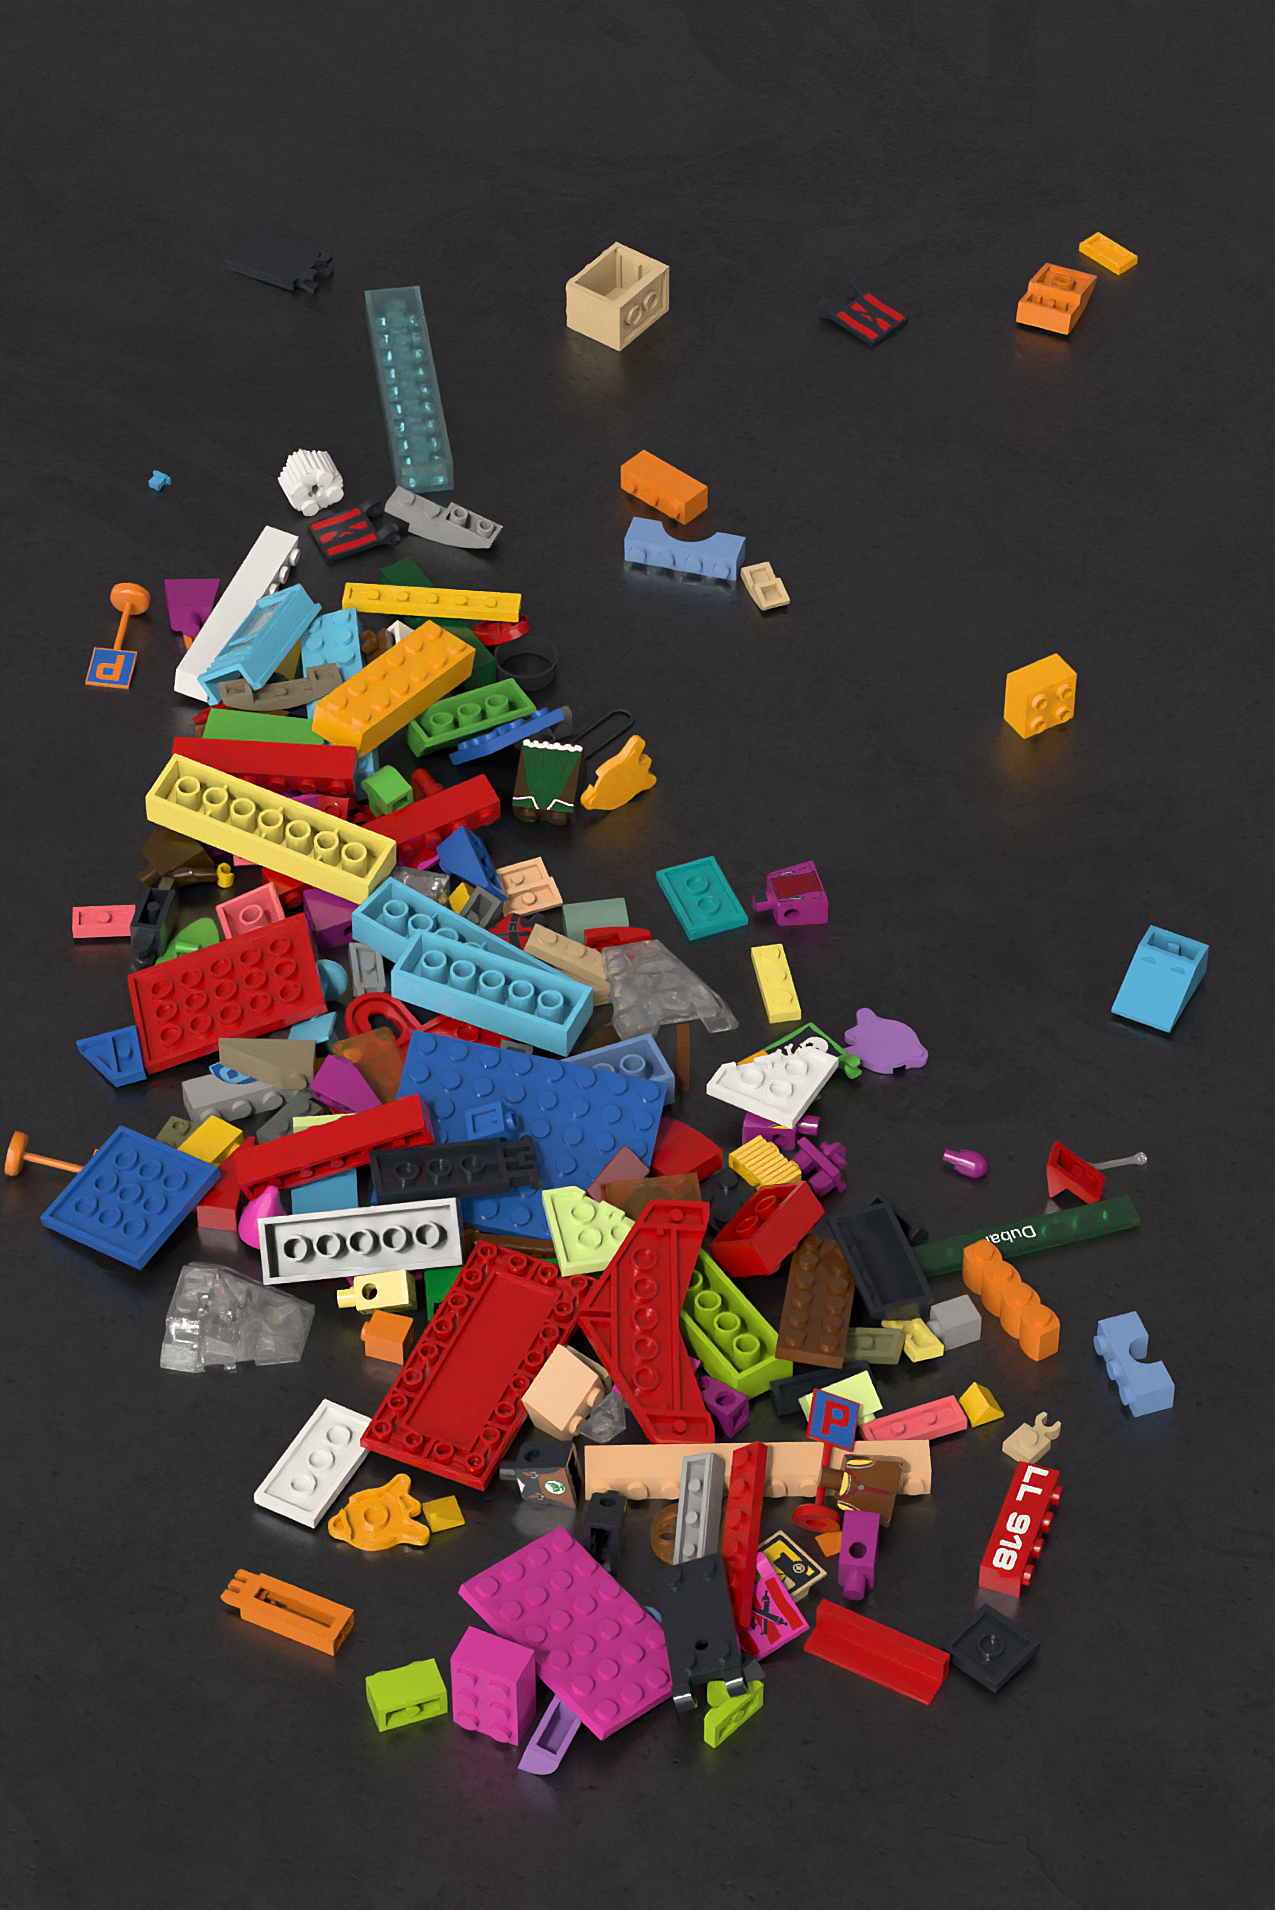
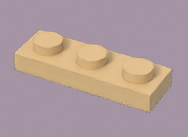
(566, 955)

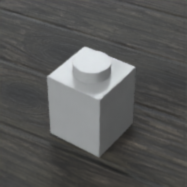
(955, 1322)

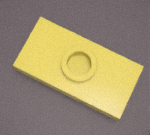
(919, 1340)

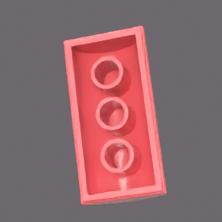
(250, 911)

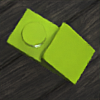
(729, 1712)

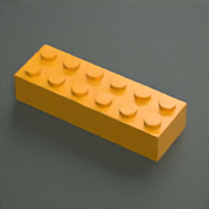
(393, 689)

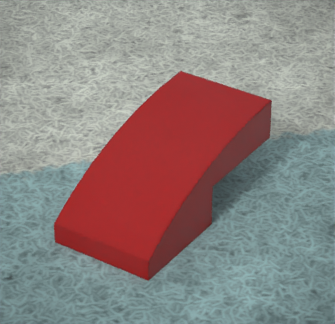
(613, 936)

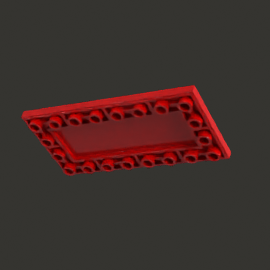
(480, 1353)

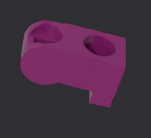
(725, 1404)

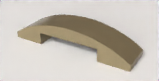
(281, 695)

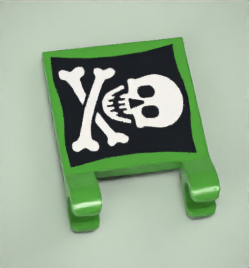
(812, 1036)

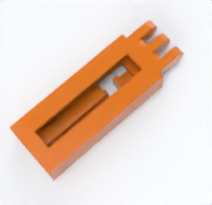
(306, 1615)

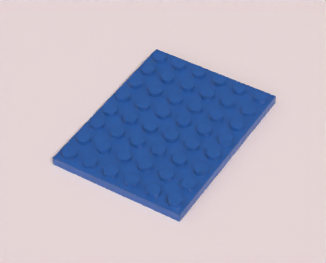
(569, 1110)

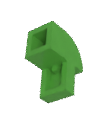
(387, 791)

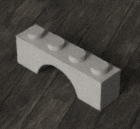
(229, 1101)

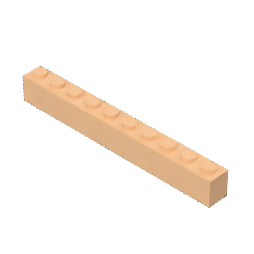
(790, 1467)

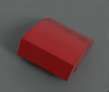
(683, 1151)

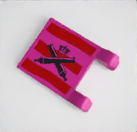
(773, 1614)

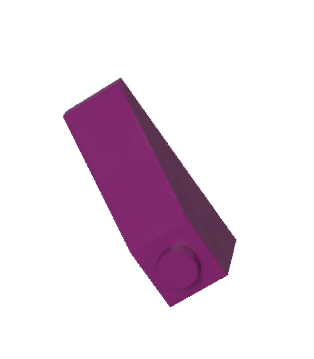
(342, 1086)

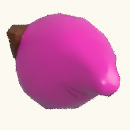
(261, 1207)

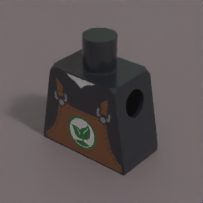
(547, 1473)

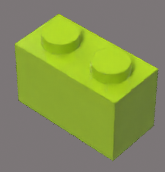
(406, 1694)

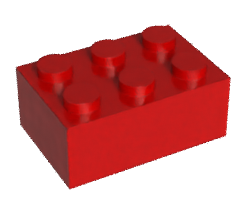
(766, 1229)

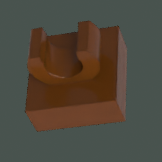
(376, 644)

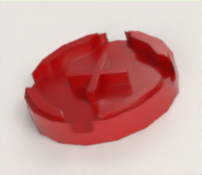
(499, 632)

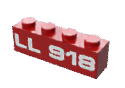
(1020, 1528)

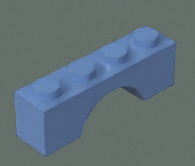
(714, 557)

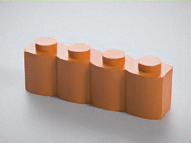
(1011, 1300)

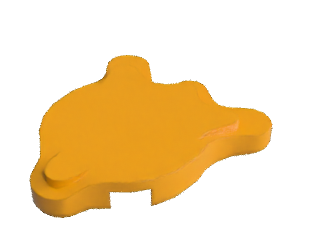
(620, 778)
(381, 1518)

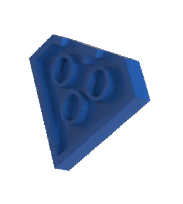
(505, 735)

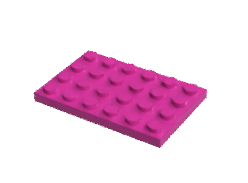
(585, 1630)

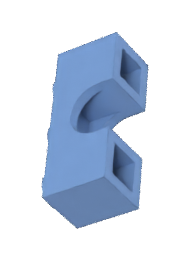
(1141, 1385)

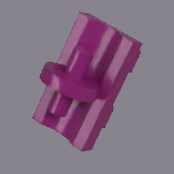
(827, 1175)

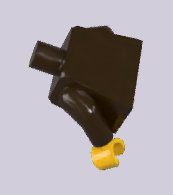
(180, 858)

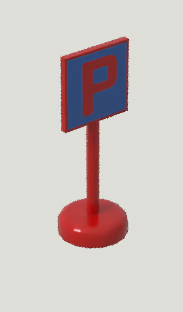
(834, 1424)

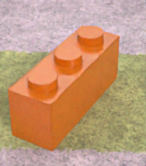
(664, 487)

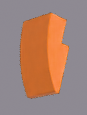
(1056, 298)

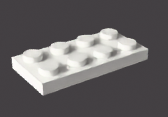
(316, 1465)

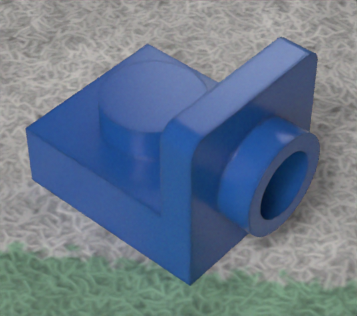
(491, 1121)

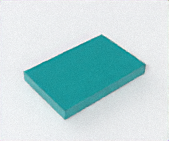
(701, 898)

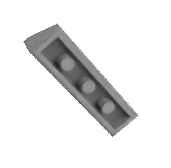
(699, 1507)

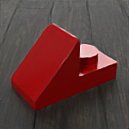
(1073, 1173)

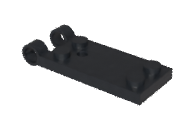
(696, 1612)

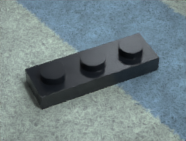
(788, 1390)

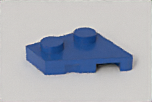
(115, 1055)

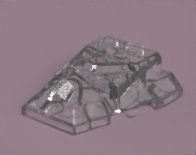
(658, 989)
(231, 1319)

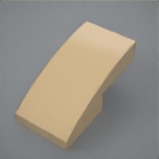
(764, 586)

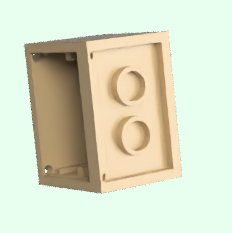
(617, 296)

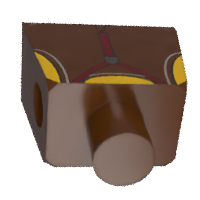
(864, 1483)

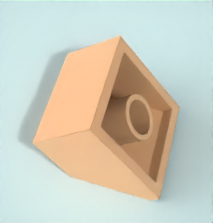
(563, 1395)

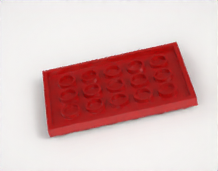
(226, 992)

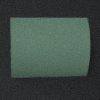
(592, 915)

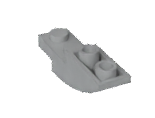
(448, 526)

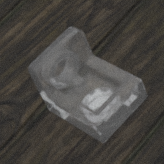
(605, 1420)

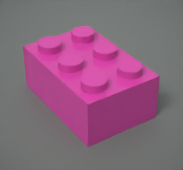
(493, 1686)

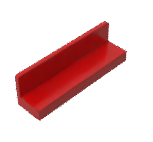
(878, 1652)

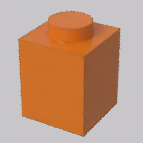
(388, 1336)

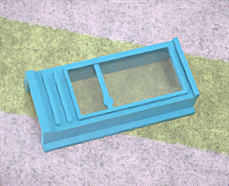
(261, 641)

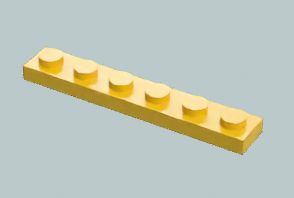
(432, 602)

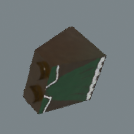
(549, 781)

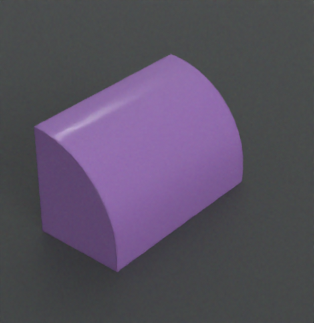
(550, 1739)

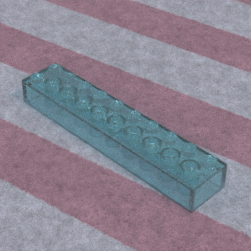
(409, 390)

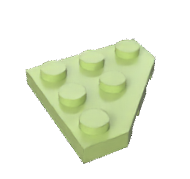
(583, 1230)

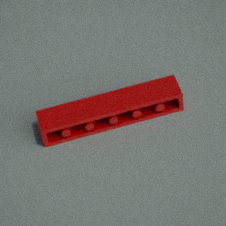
(277, 764)
(333, 1146)

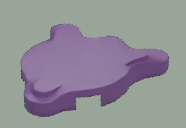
(884, 1044)

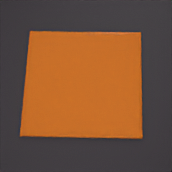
(830, 1542)

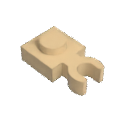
(1033, 1442)

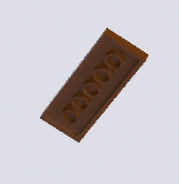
(816, 1305)

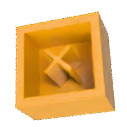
(1040, 696)

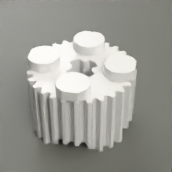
(311, 481)

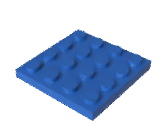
(130, 1197)

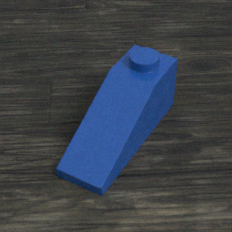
(468, 859)

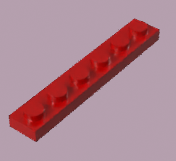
(743, 1526)

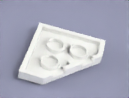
(775, 1084)

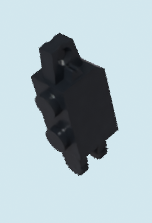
(154, 922)

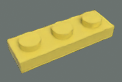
(775, 983)

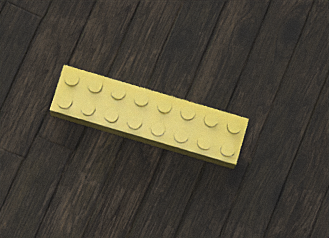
(270, 829)

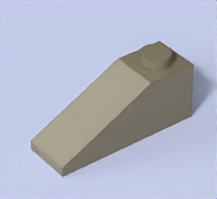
(277, 1062)

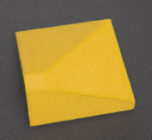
(443, 1514)

